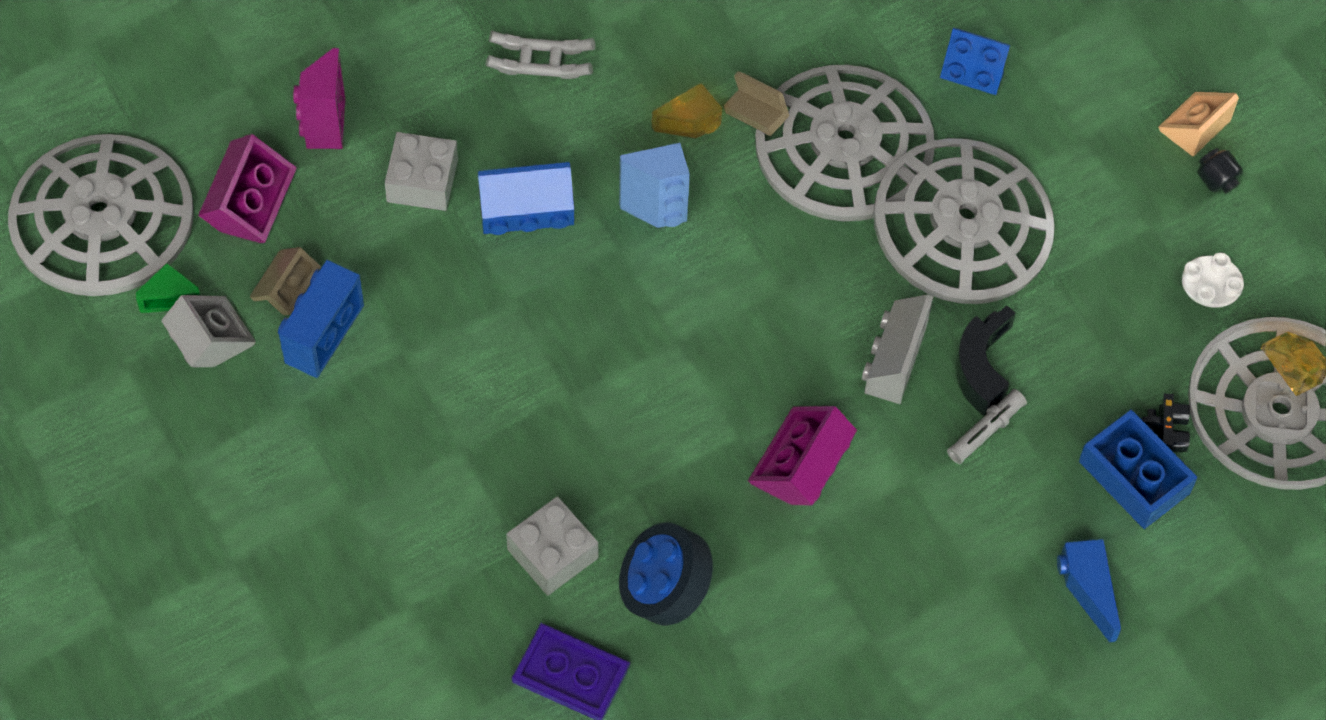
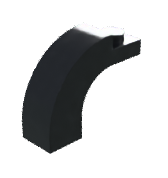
(974, 374)

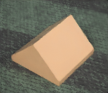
(1199, 119)

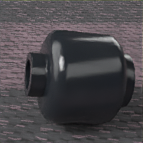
(1220, 171)

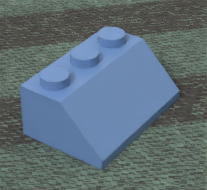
(655, 185)

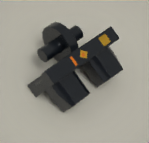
(1169, 414)

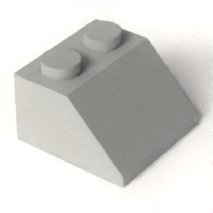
(207, 329)

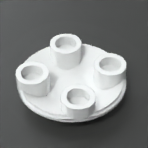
(1212, 280)

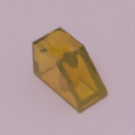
(688, 114)
(1296, 361)

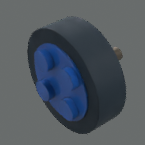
(665, 574)

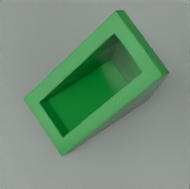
(164, 290)

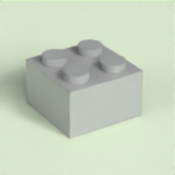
(421, 171)
(552, 546)

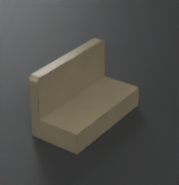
(757, 104)
(285, 279)

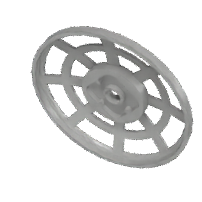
(838, 151)
(100, 225)
(956, 229)
(1257, 405)

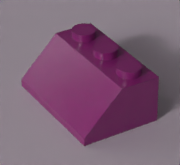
(321, 102)
(247, 189)
(803, 454)

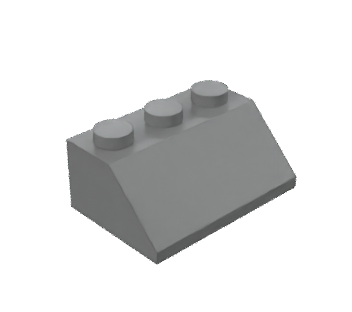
(897, 348)

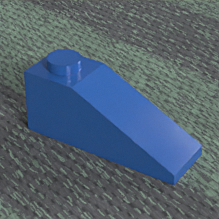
(1090, 582)

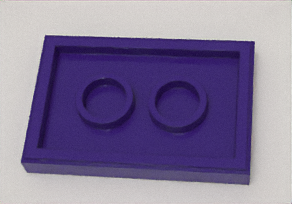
(571, 672)

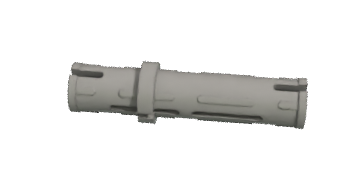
(1011, 403)

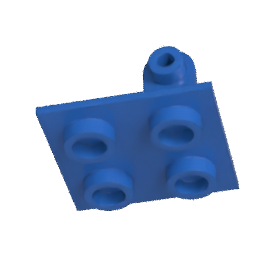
(975, 61)

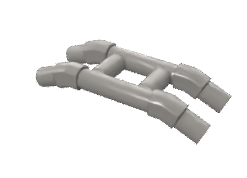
(555, 48)

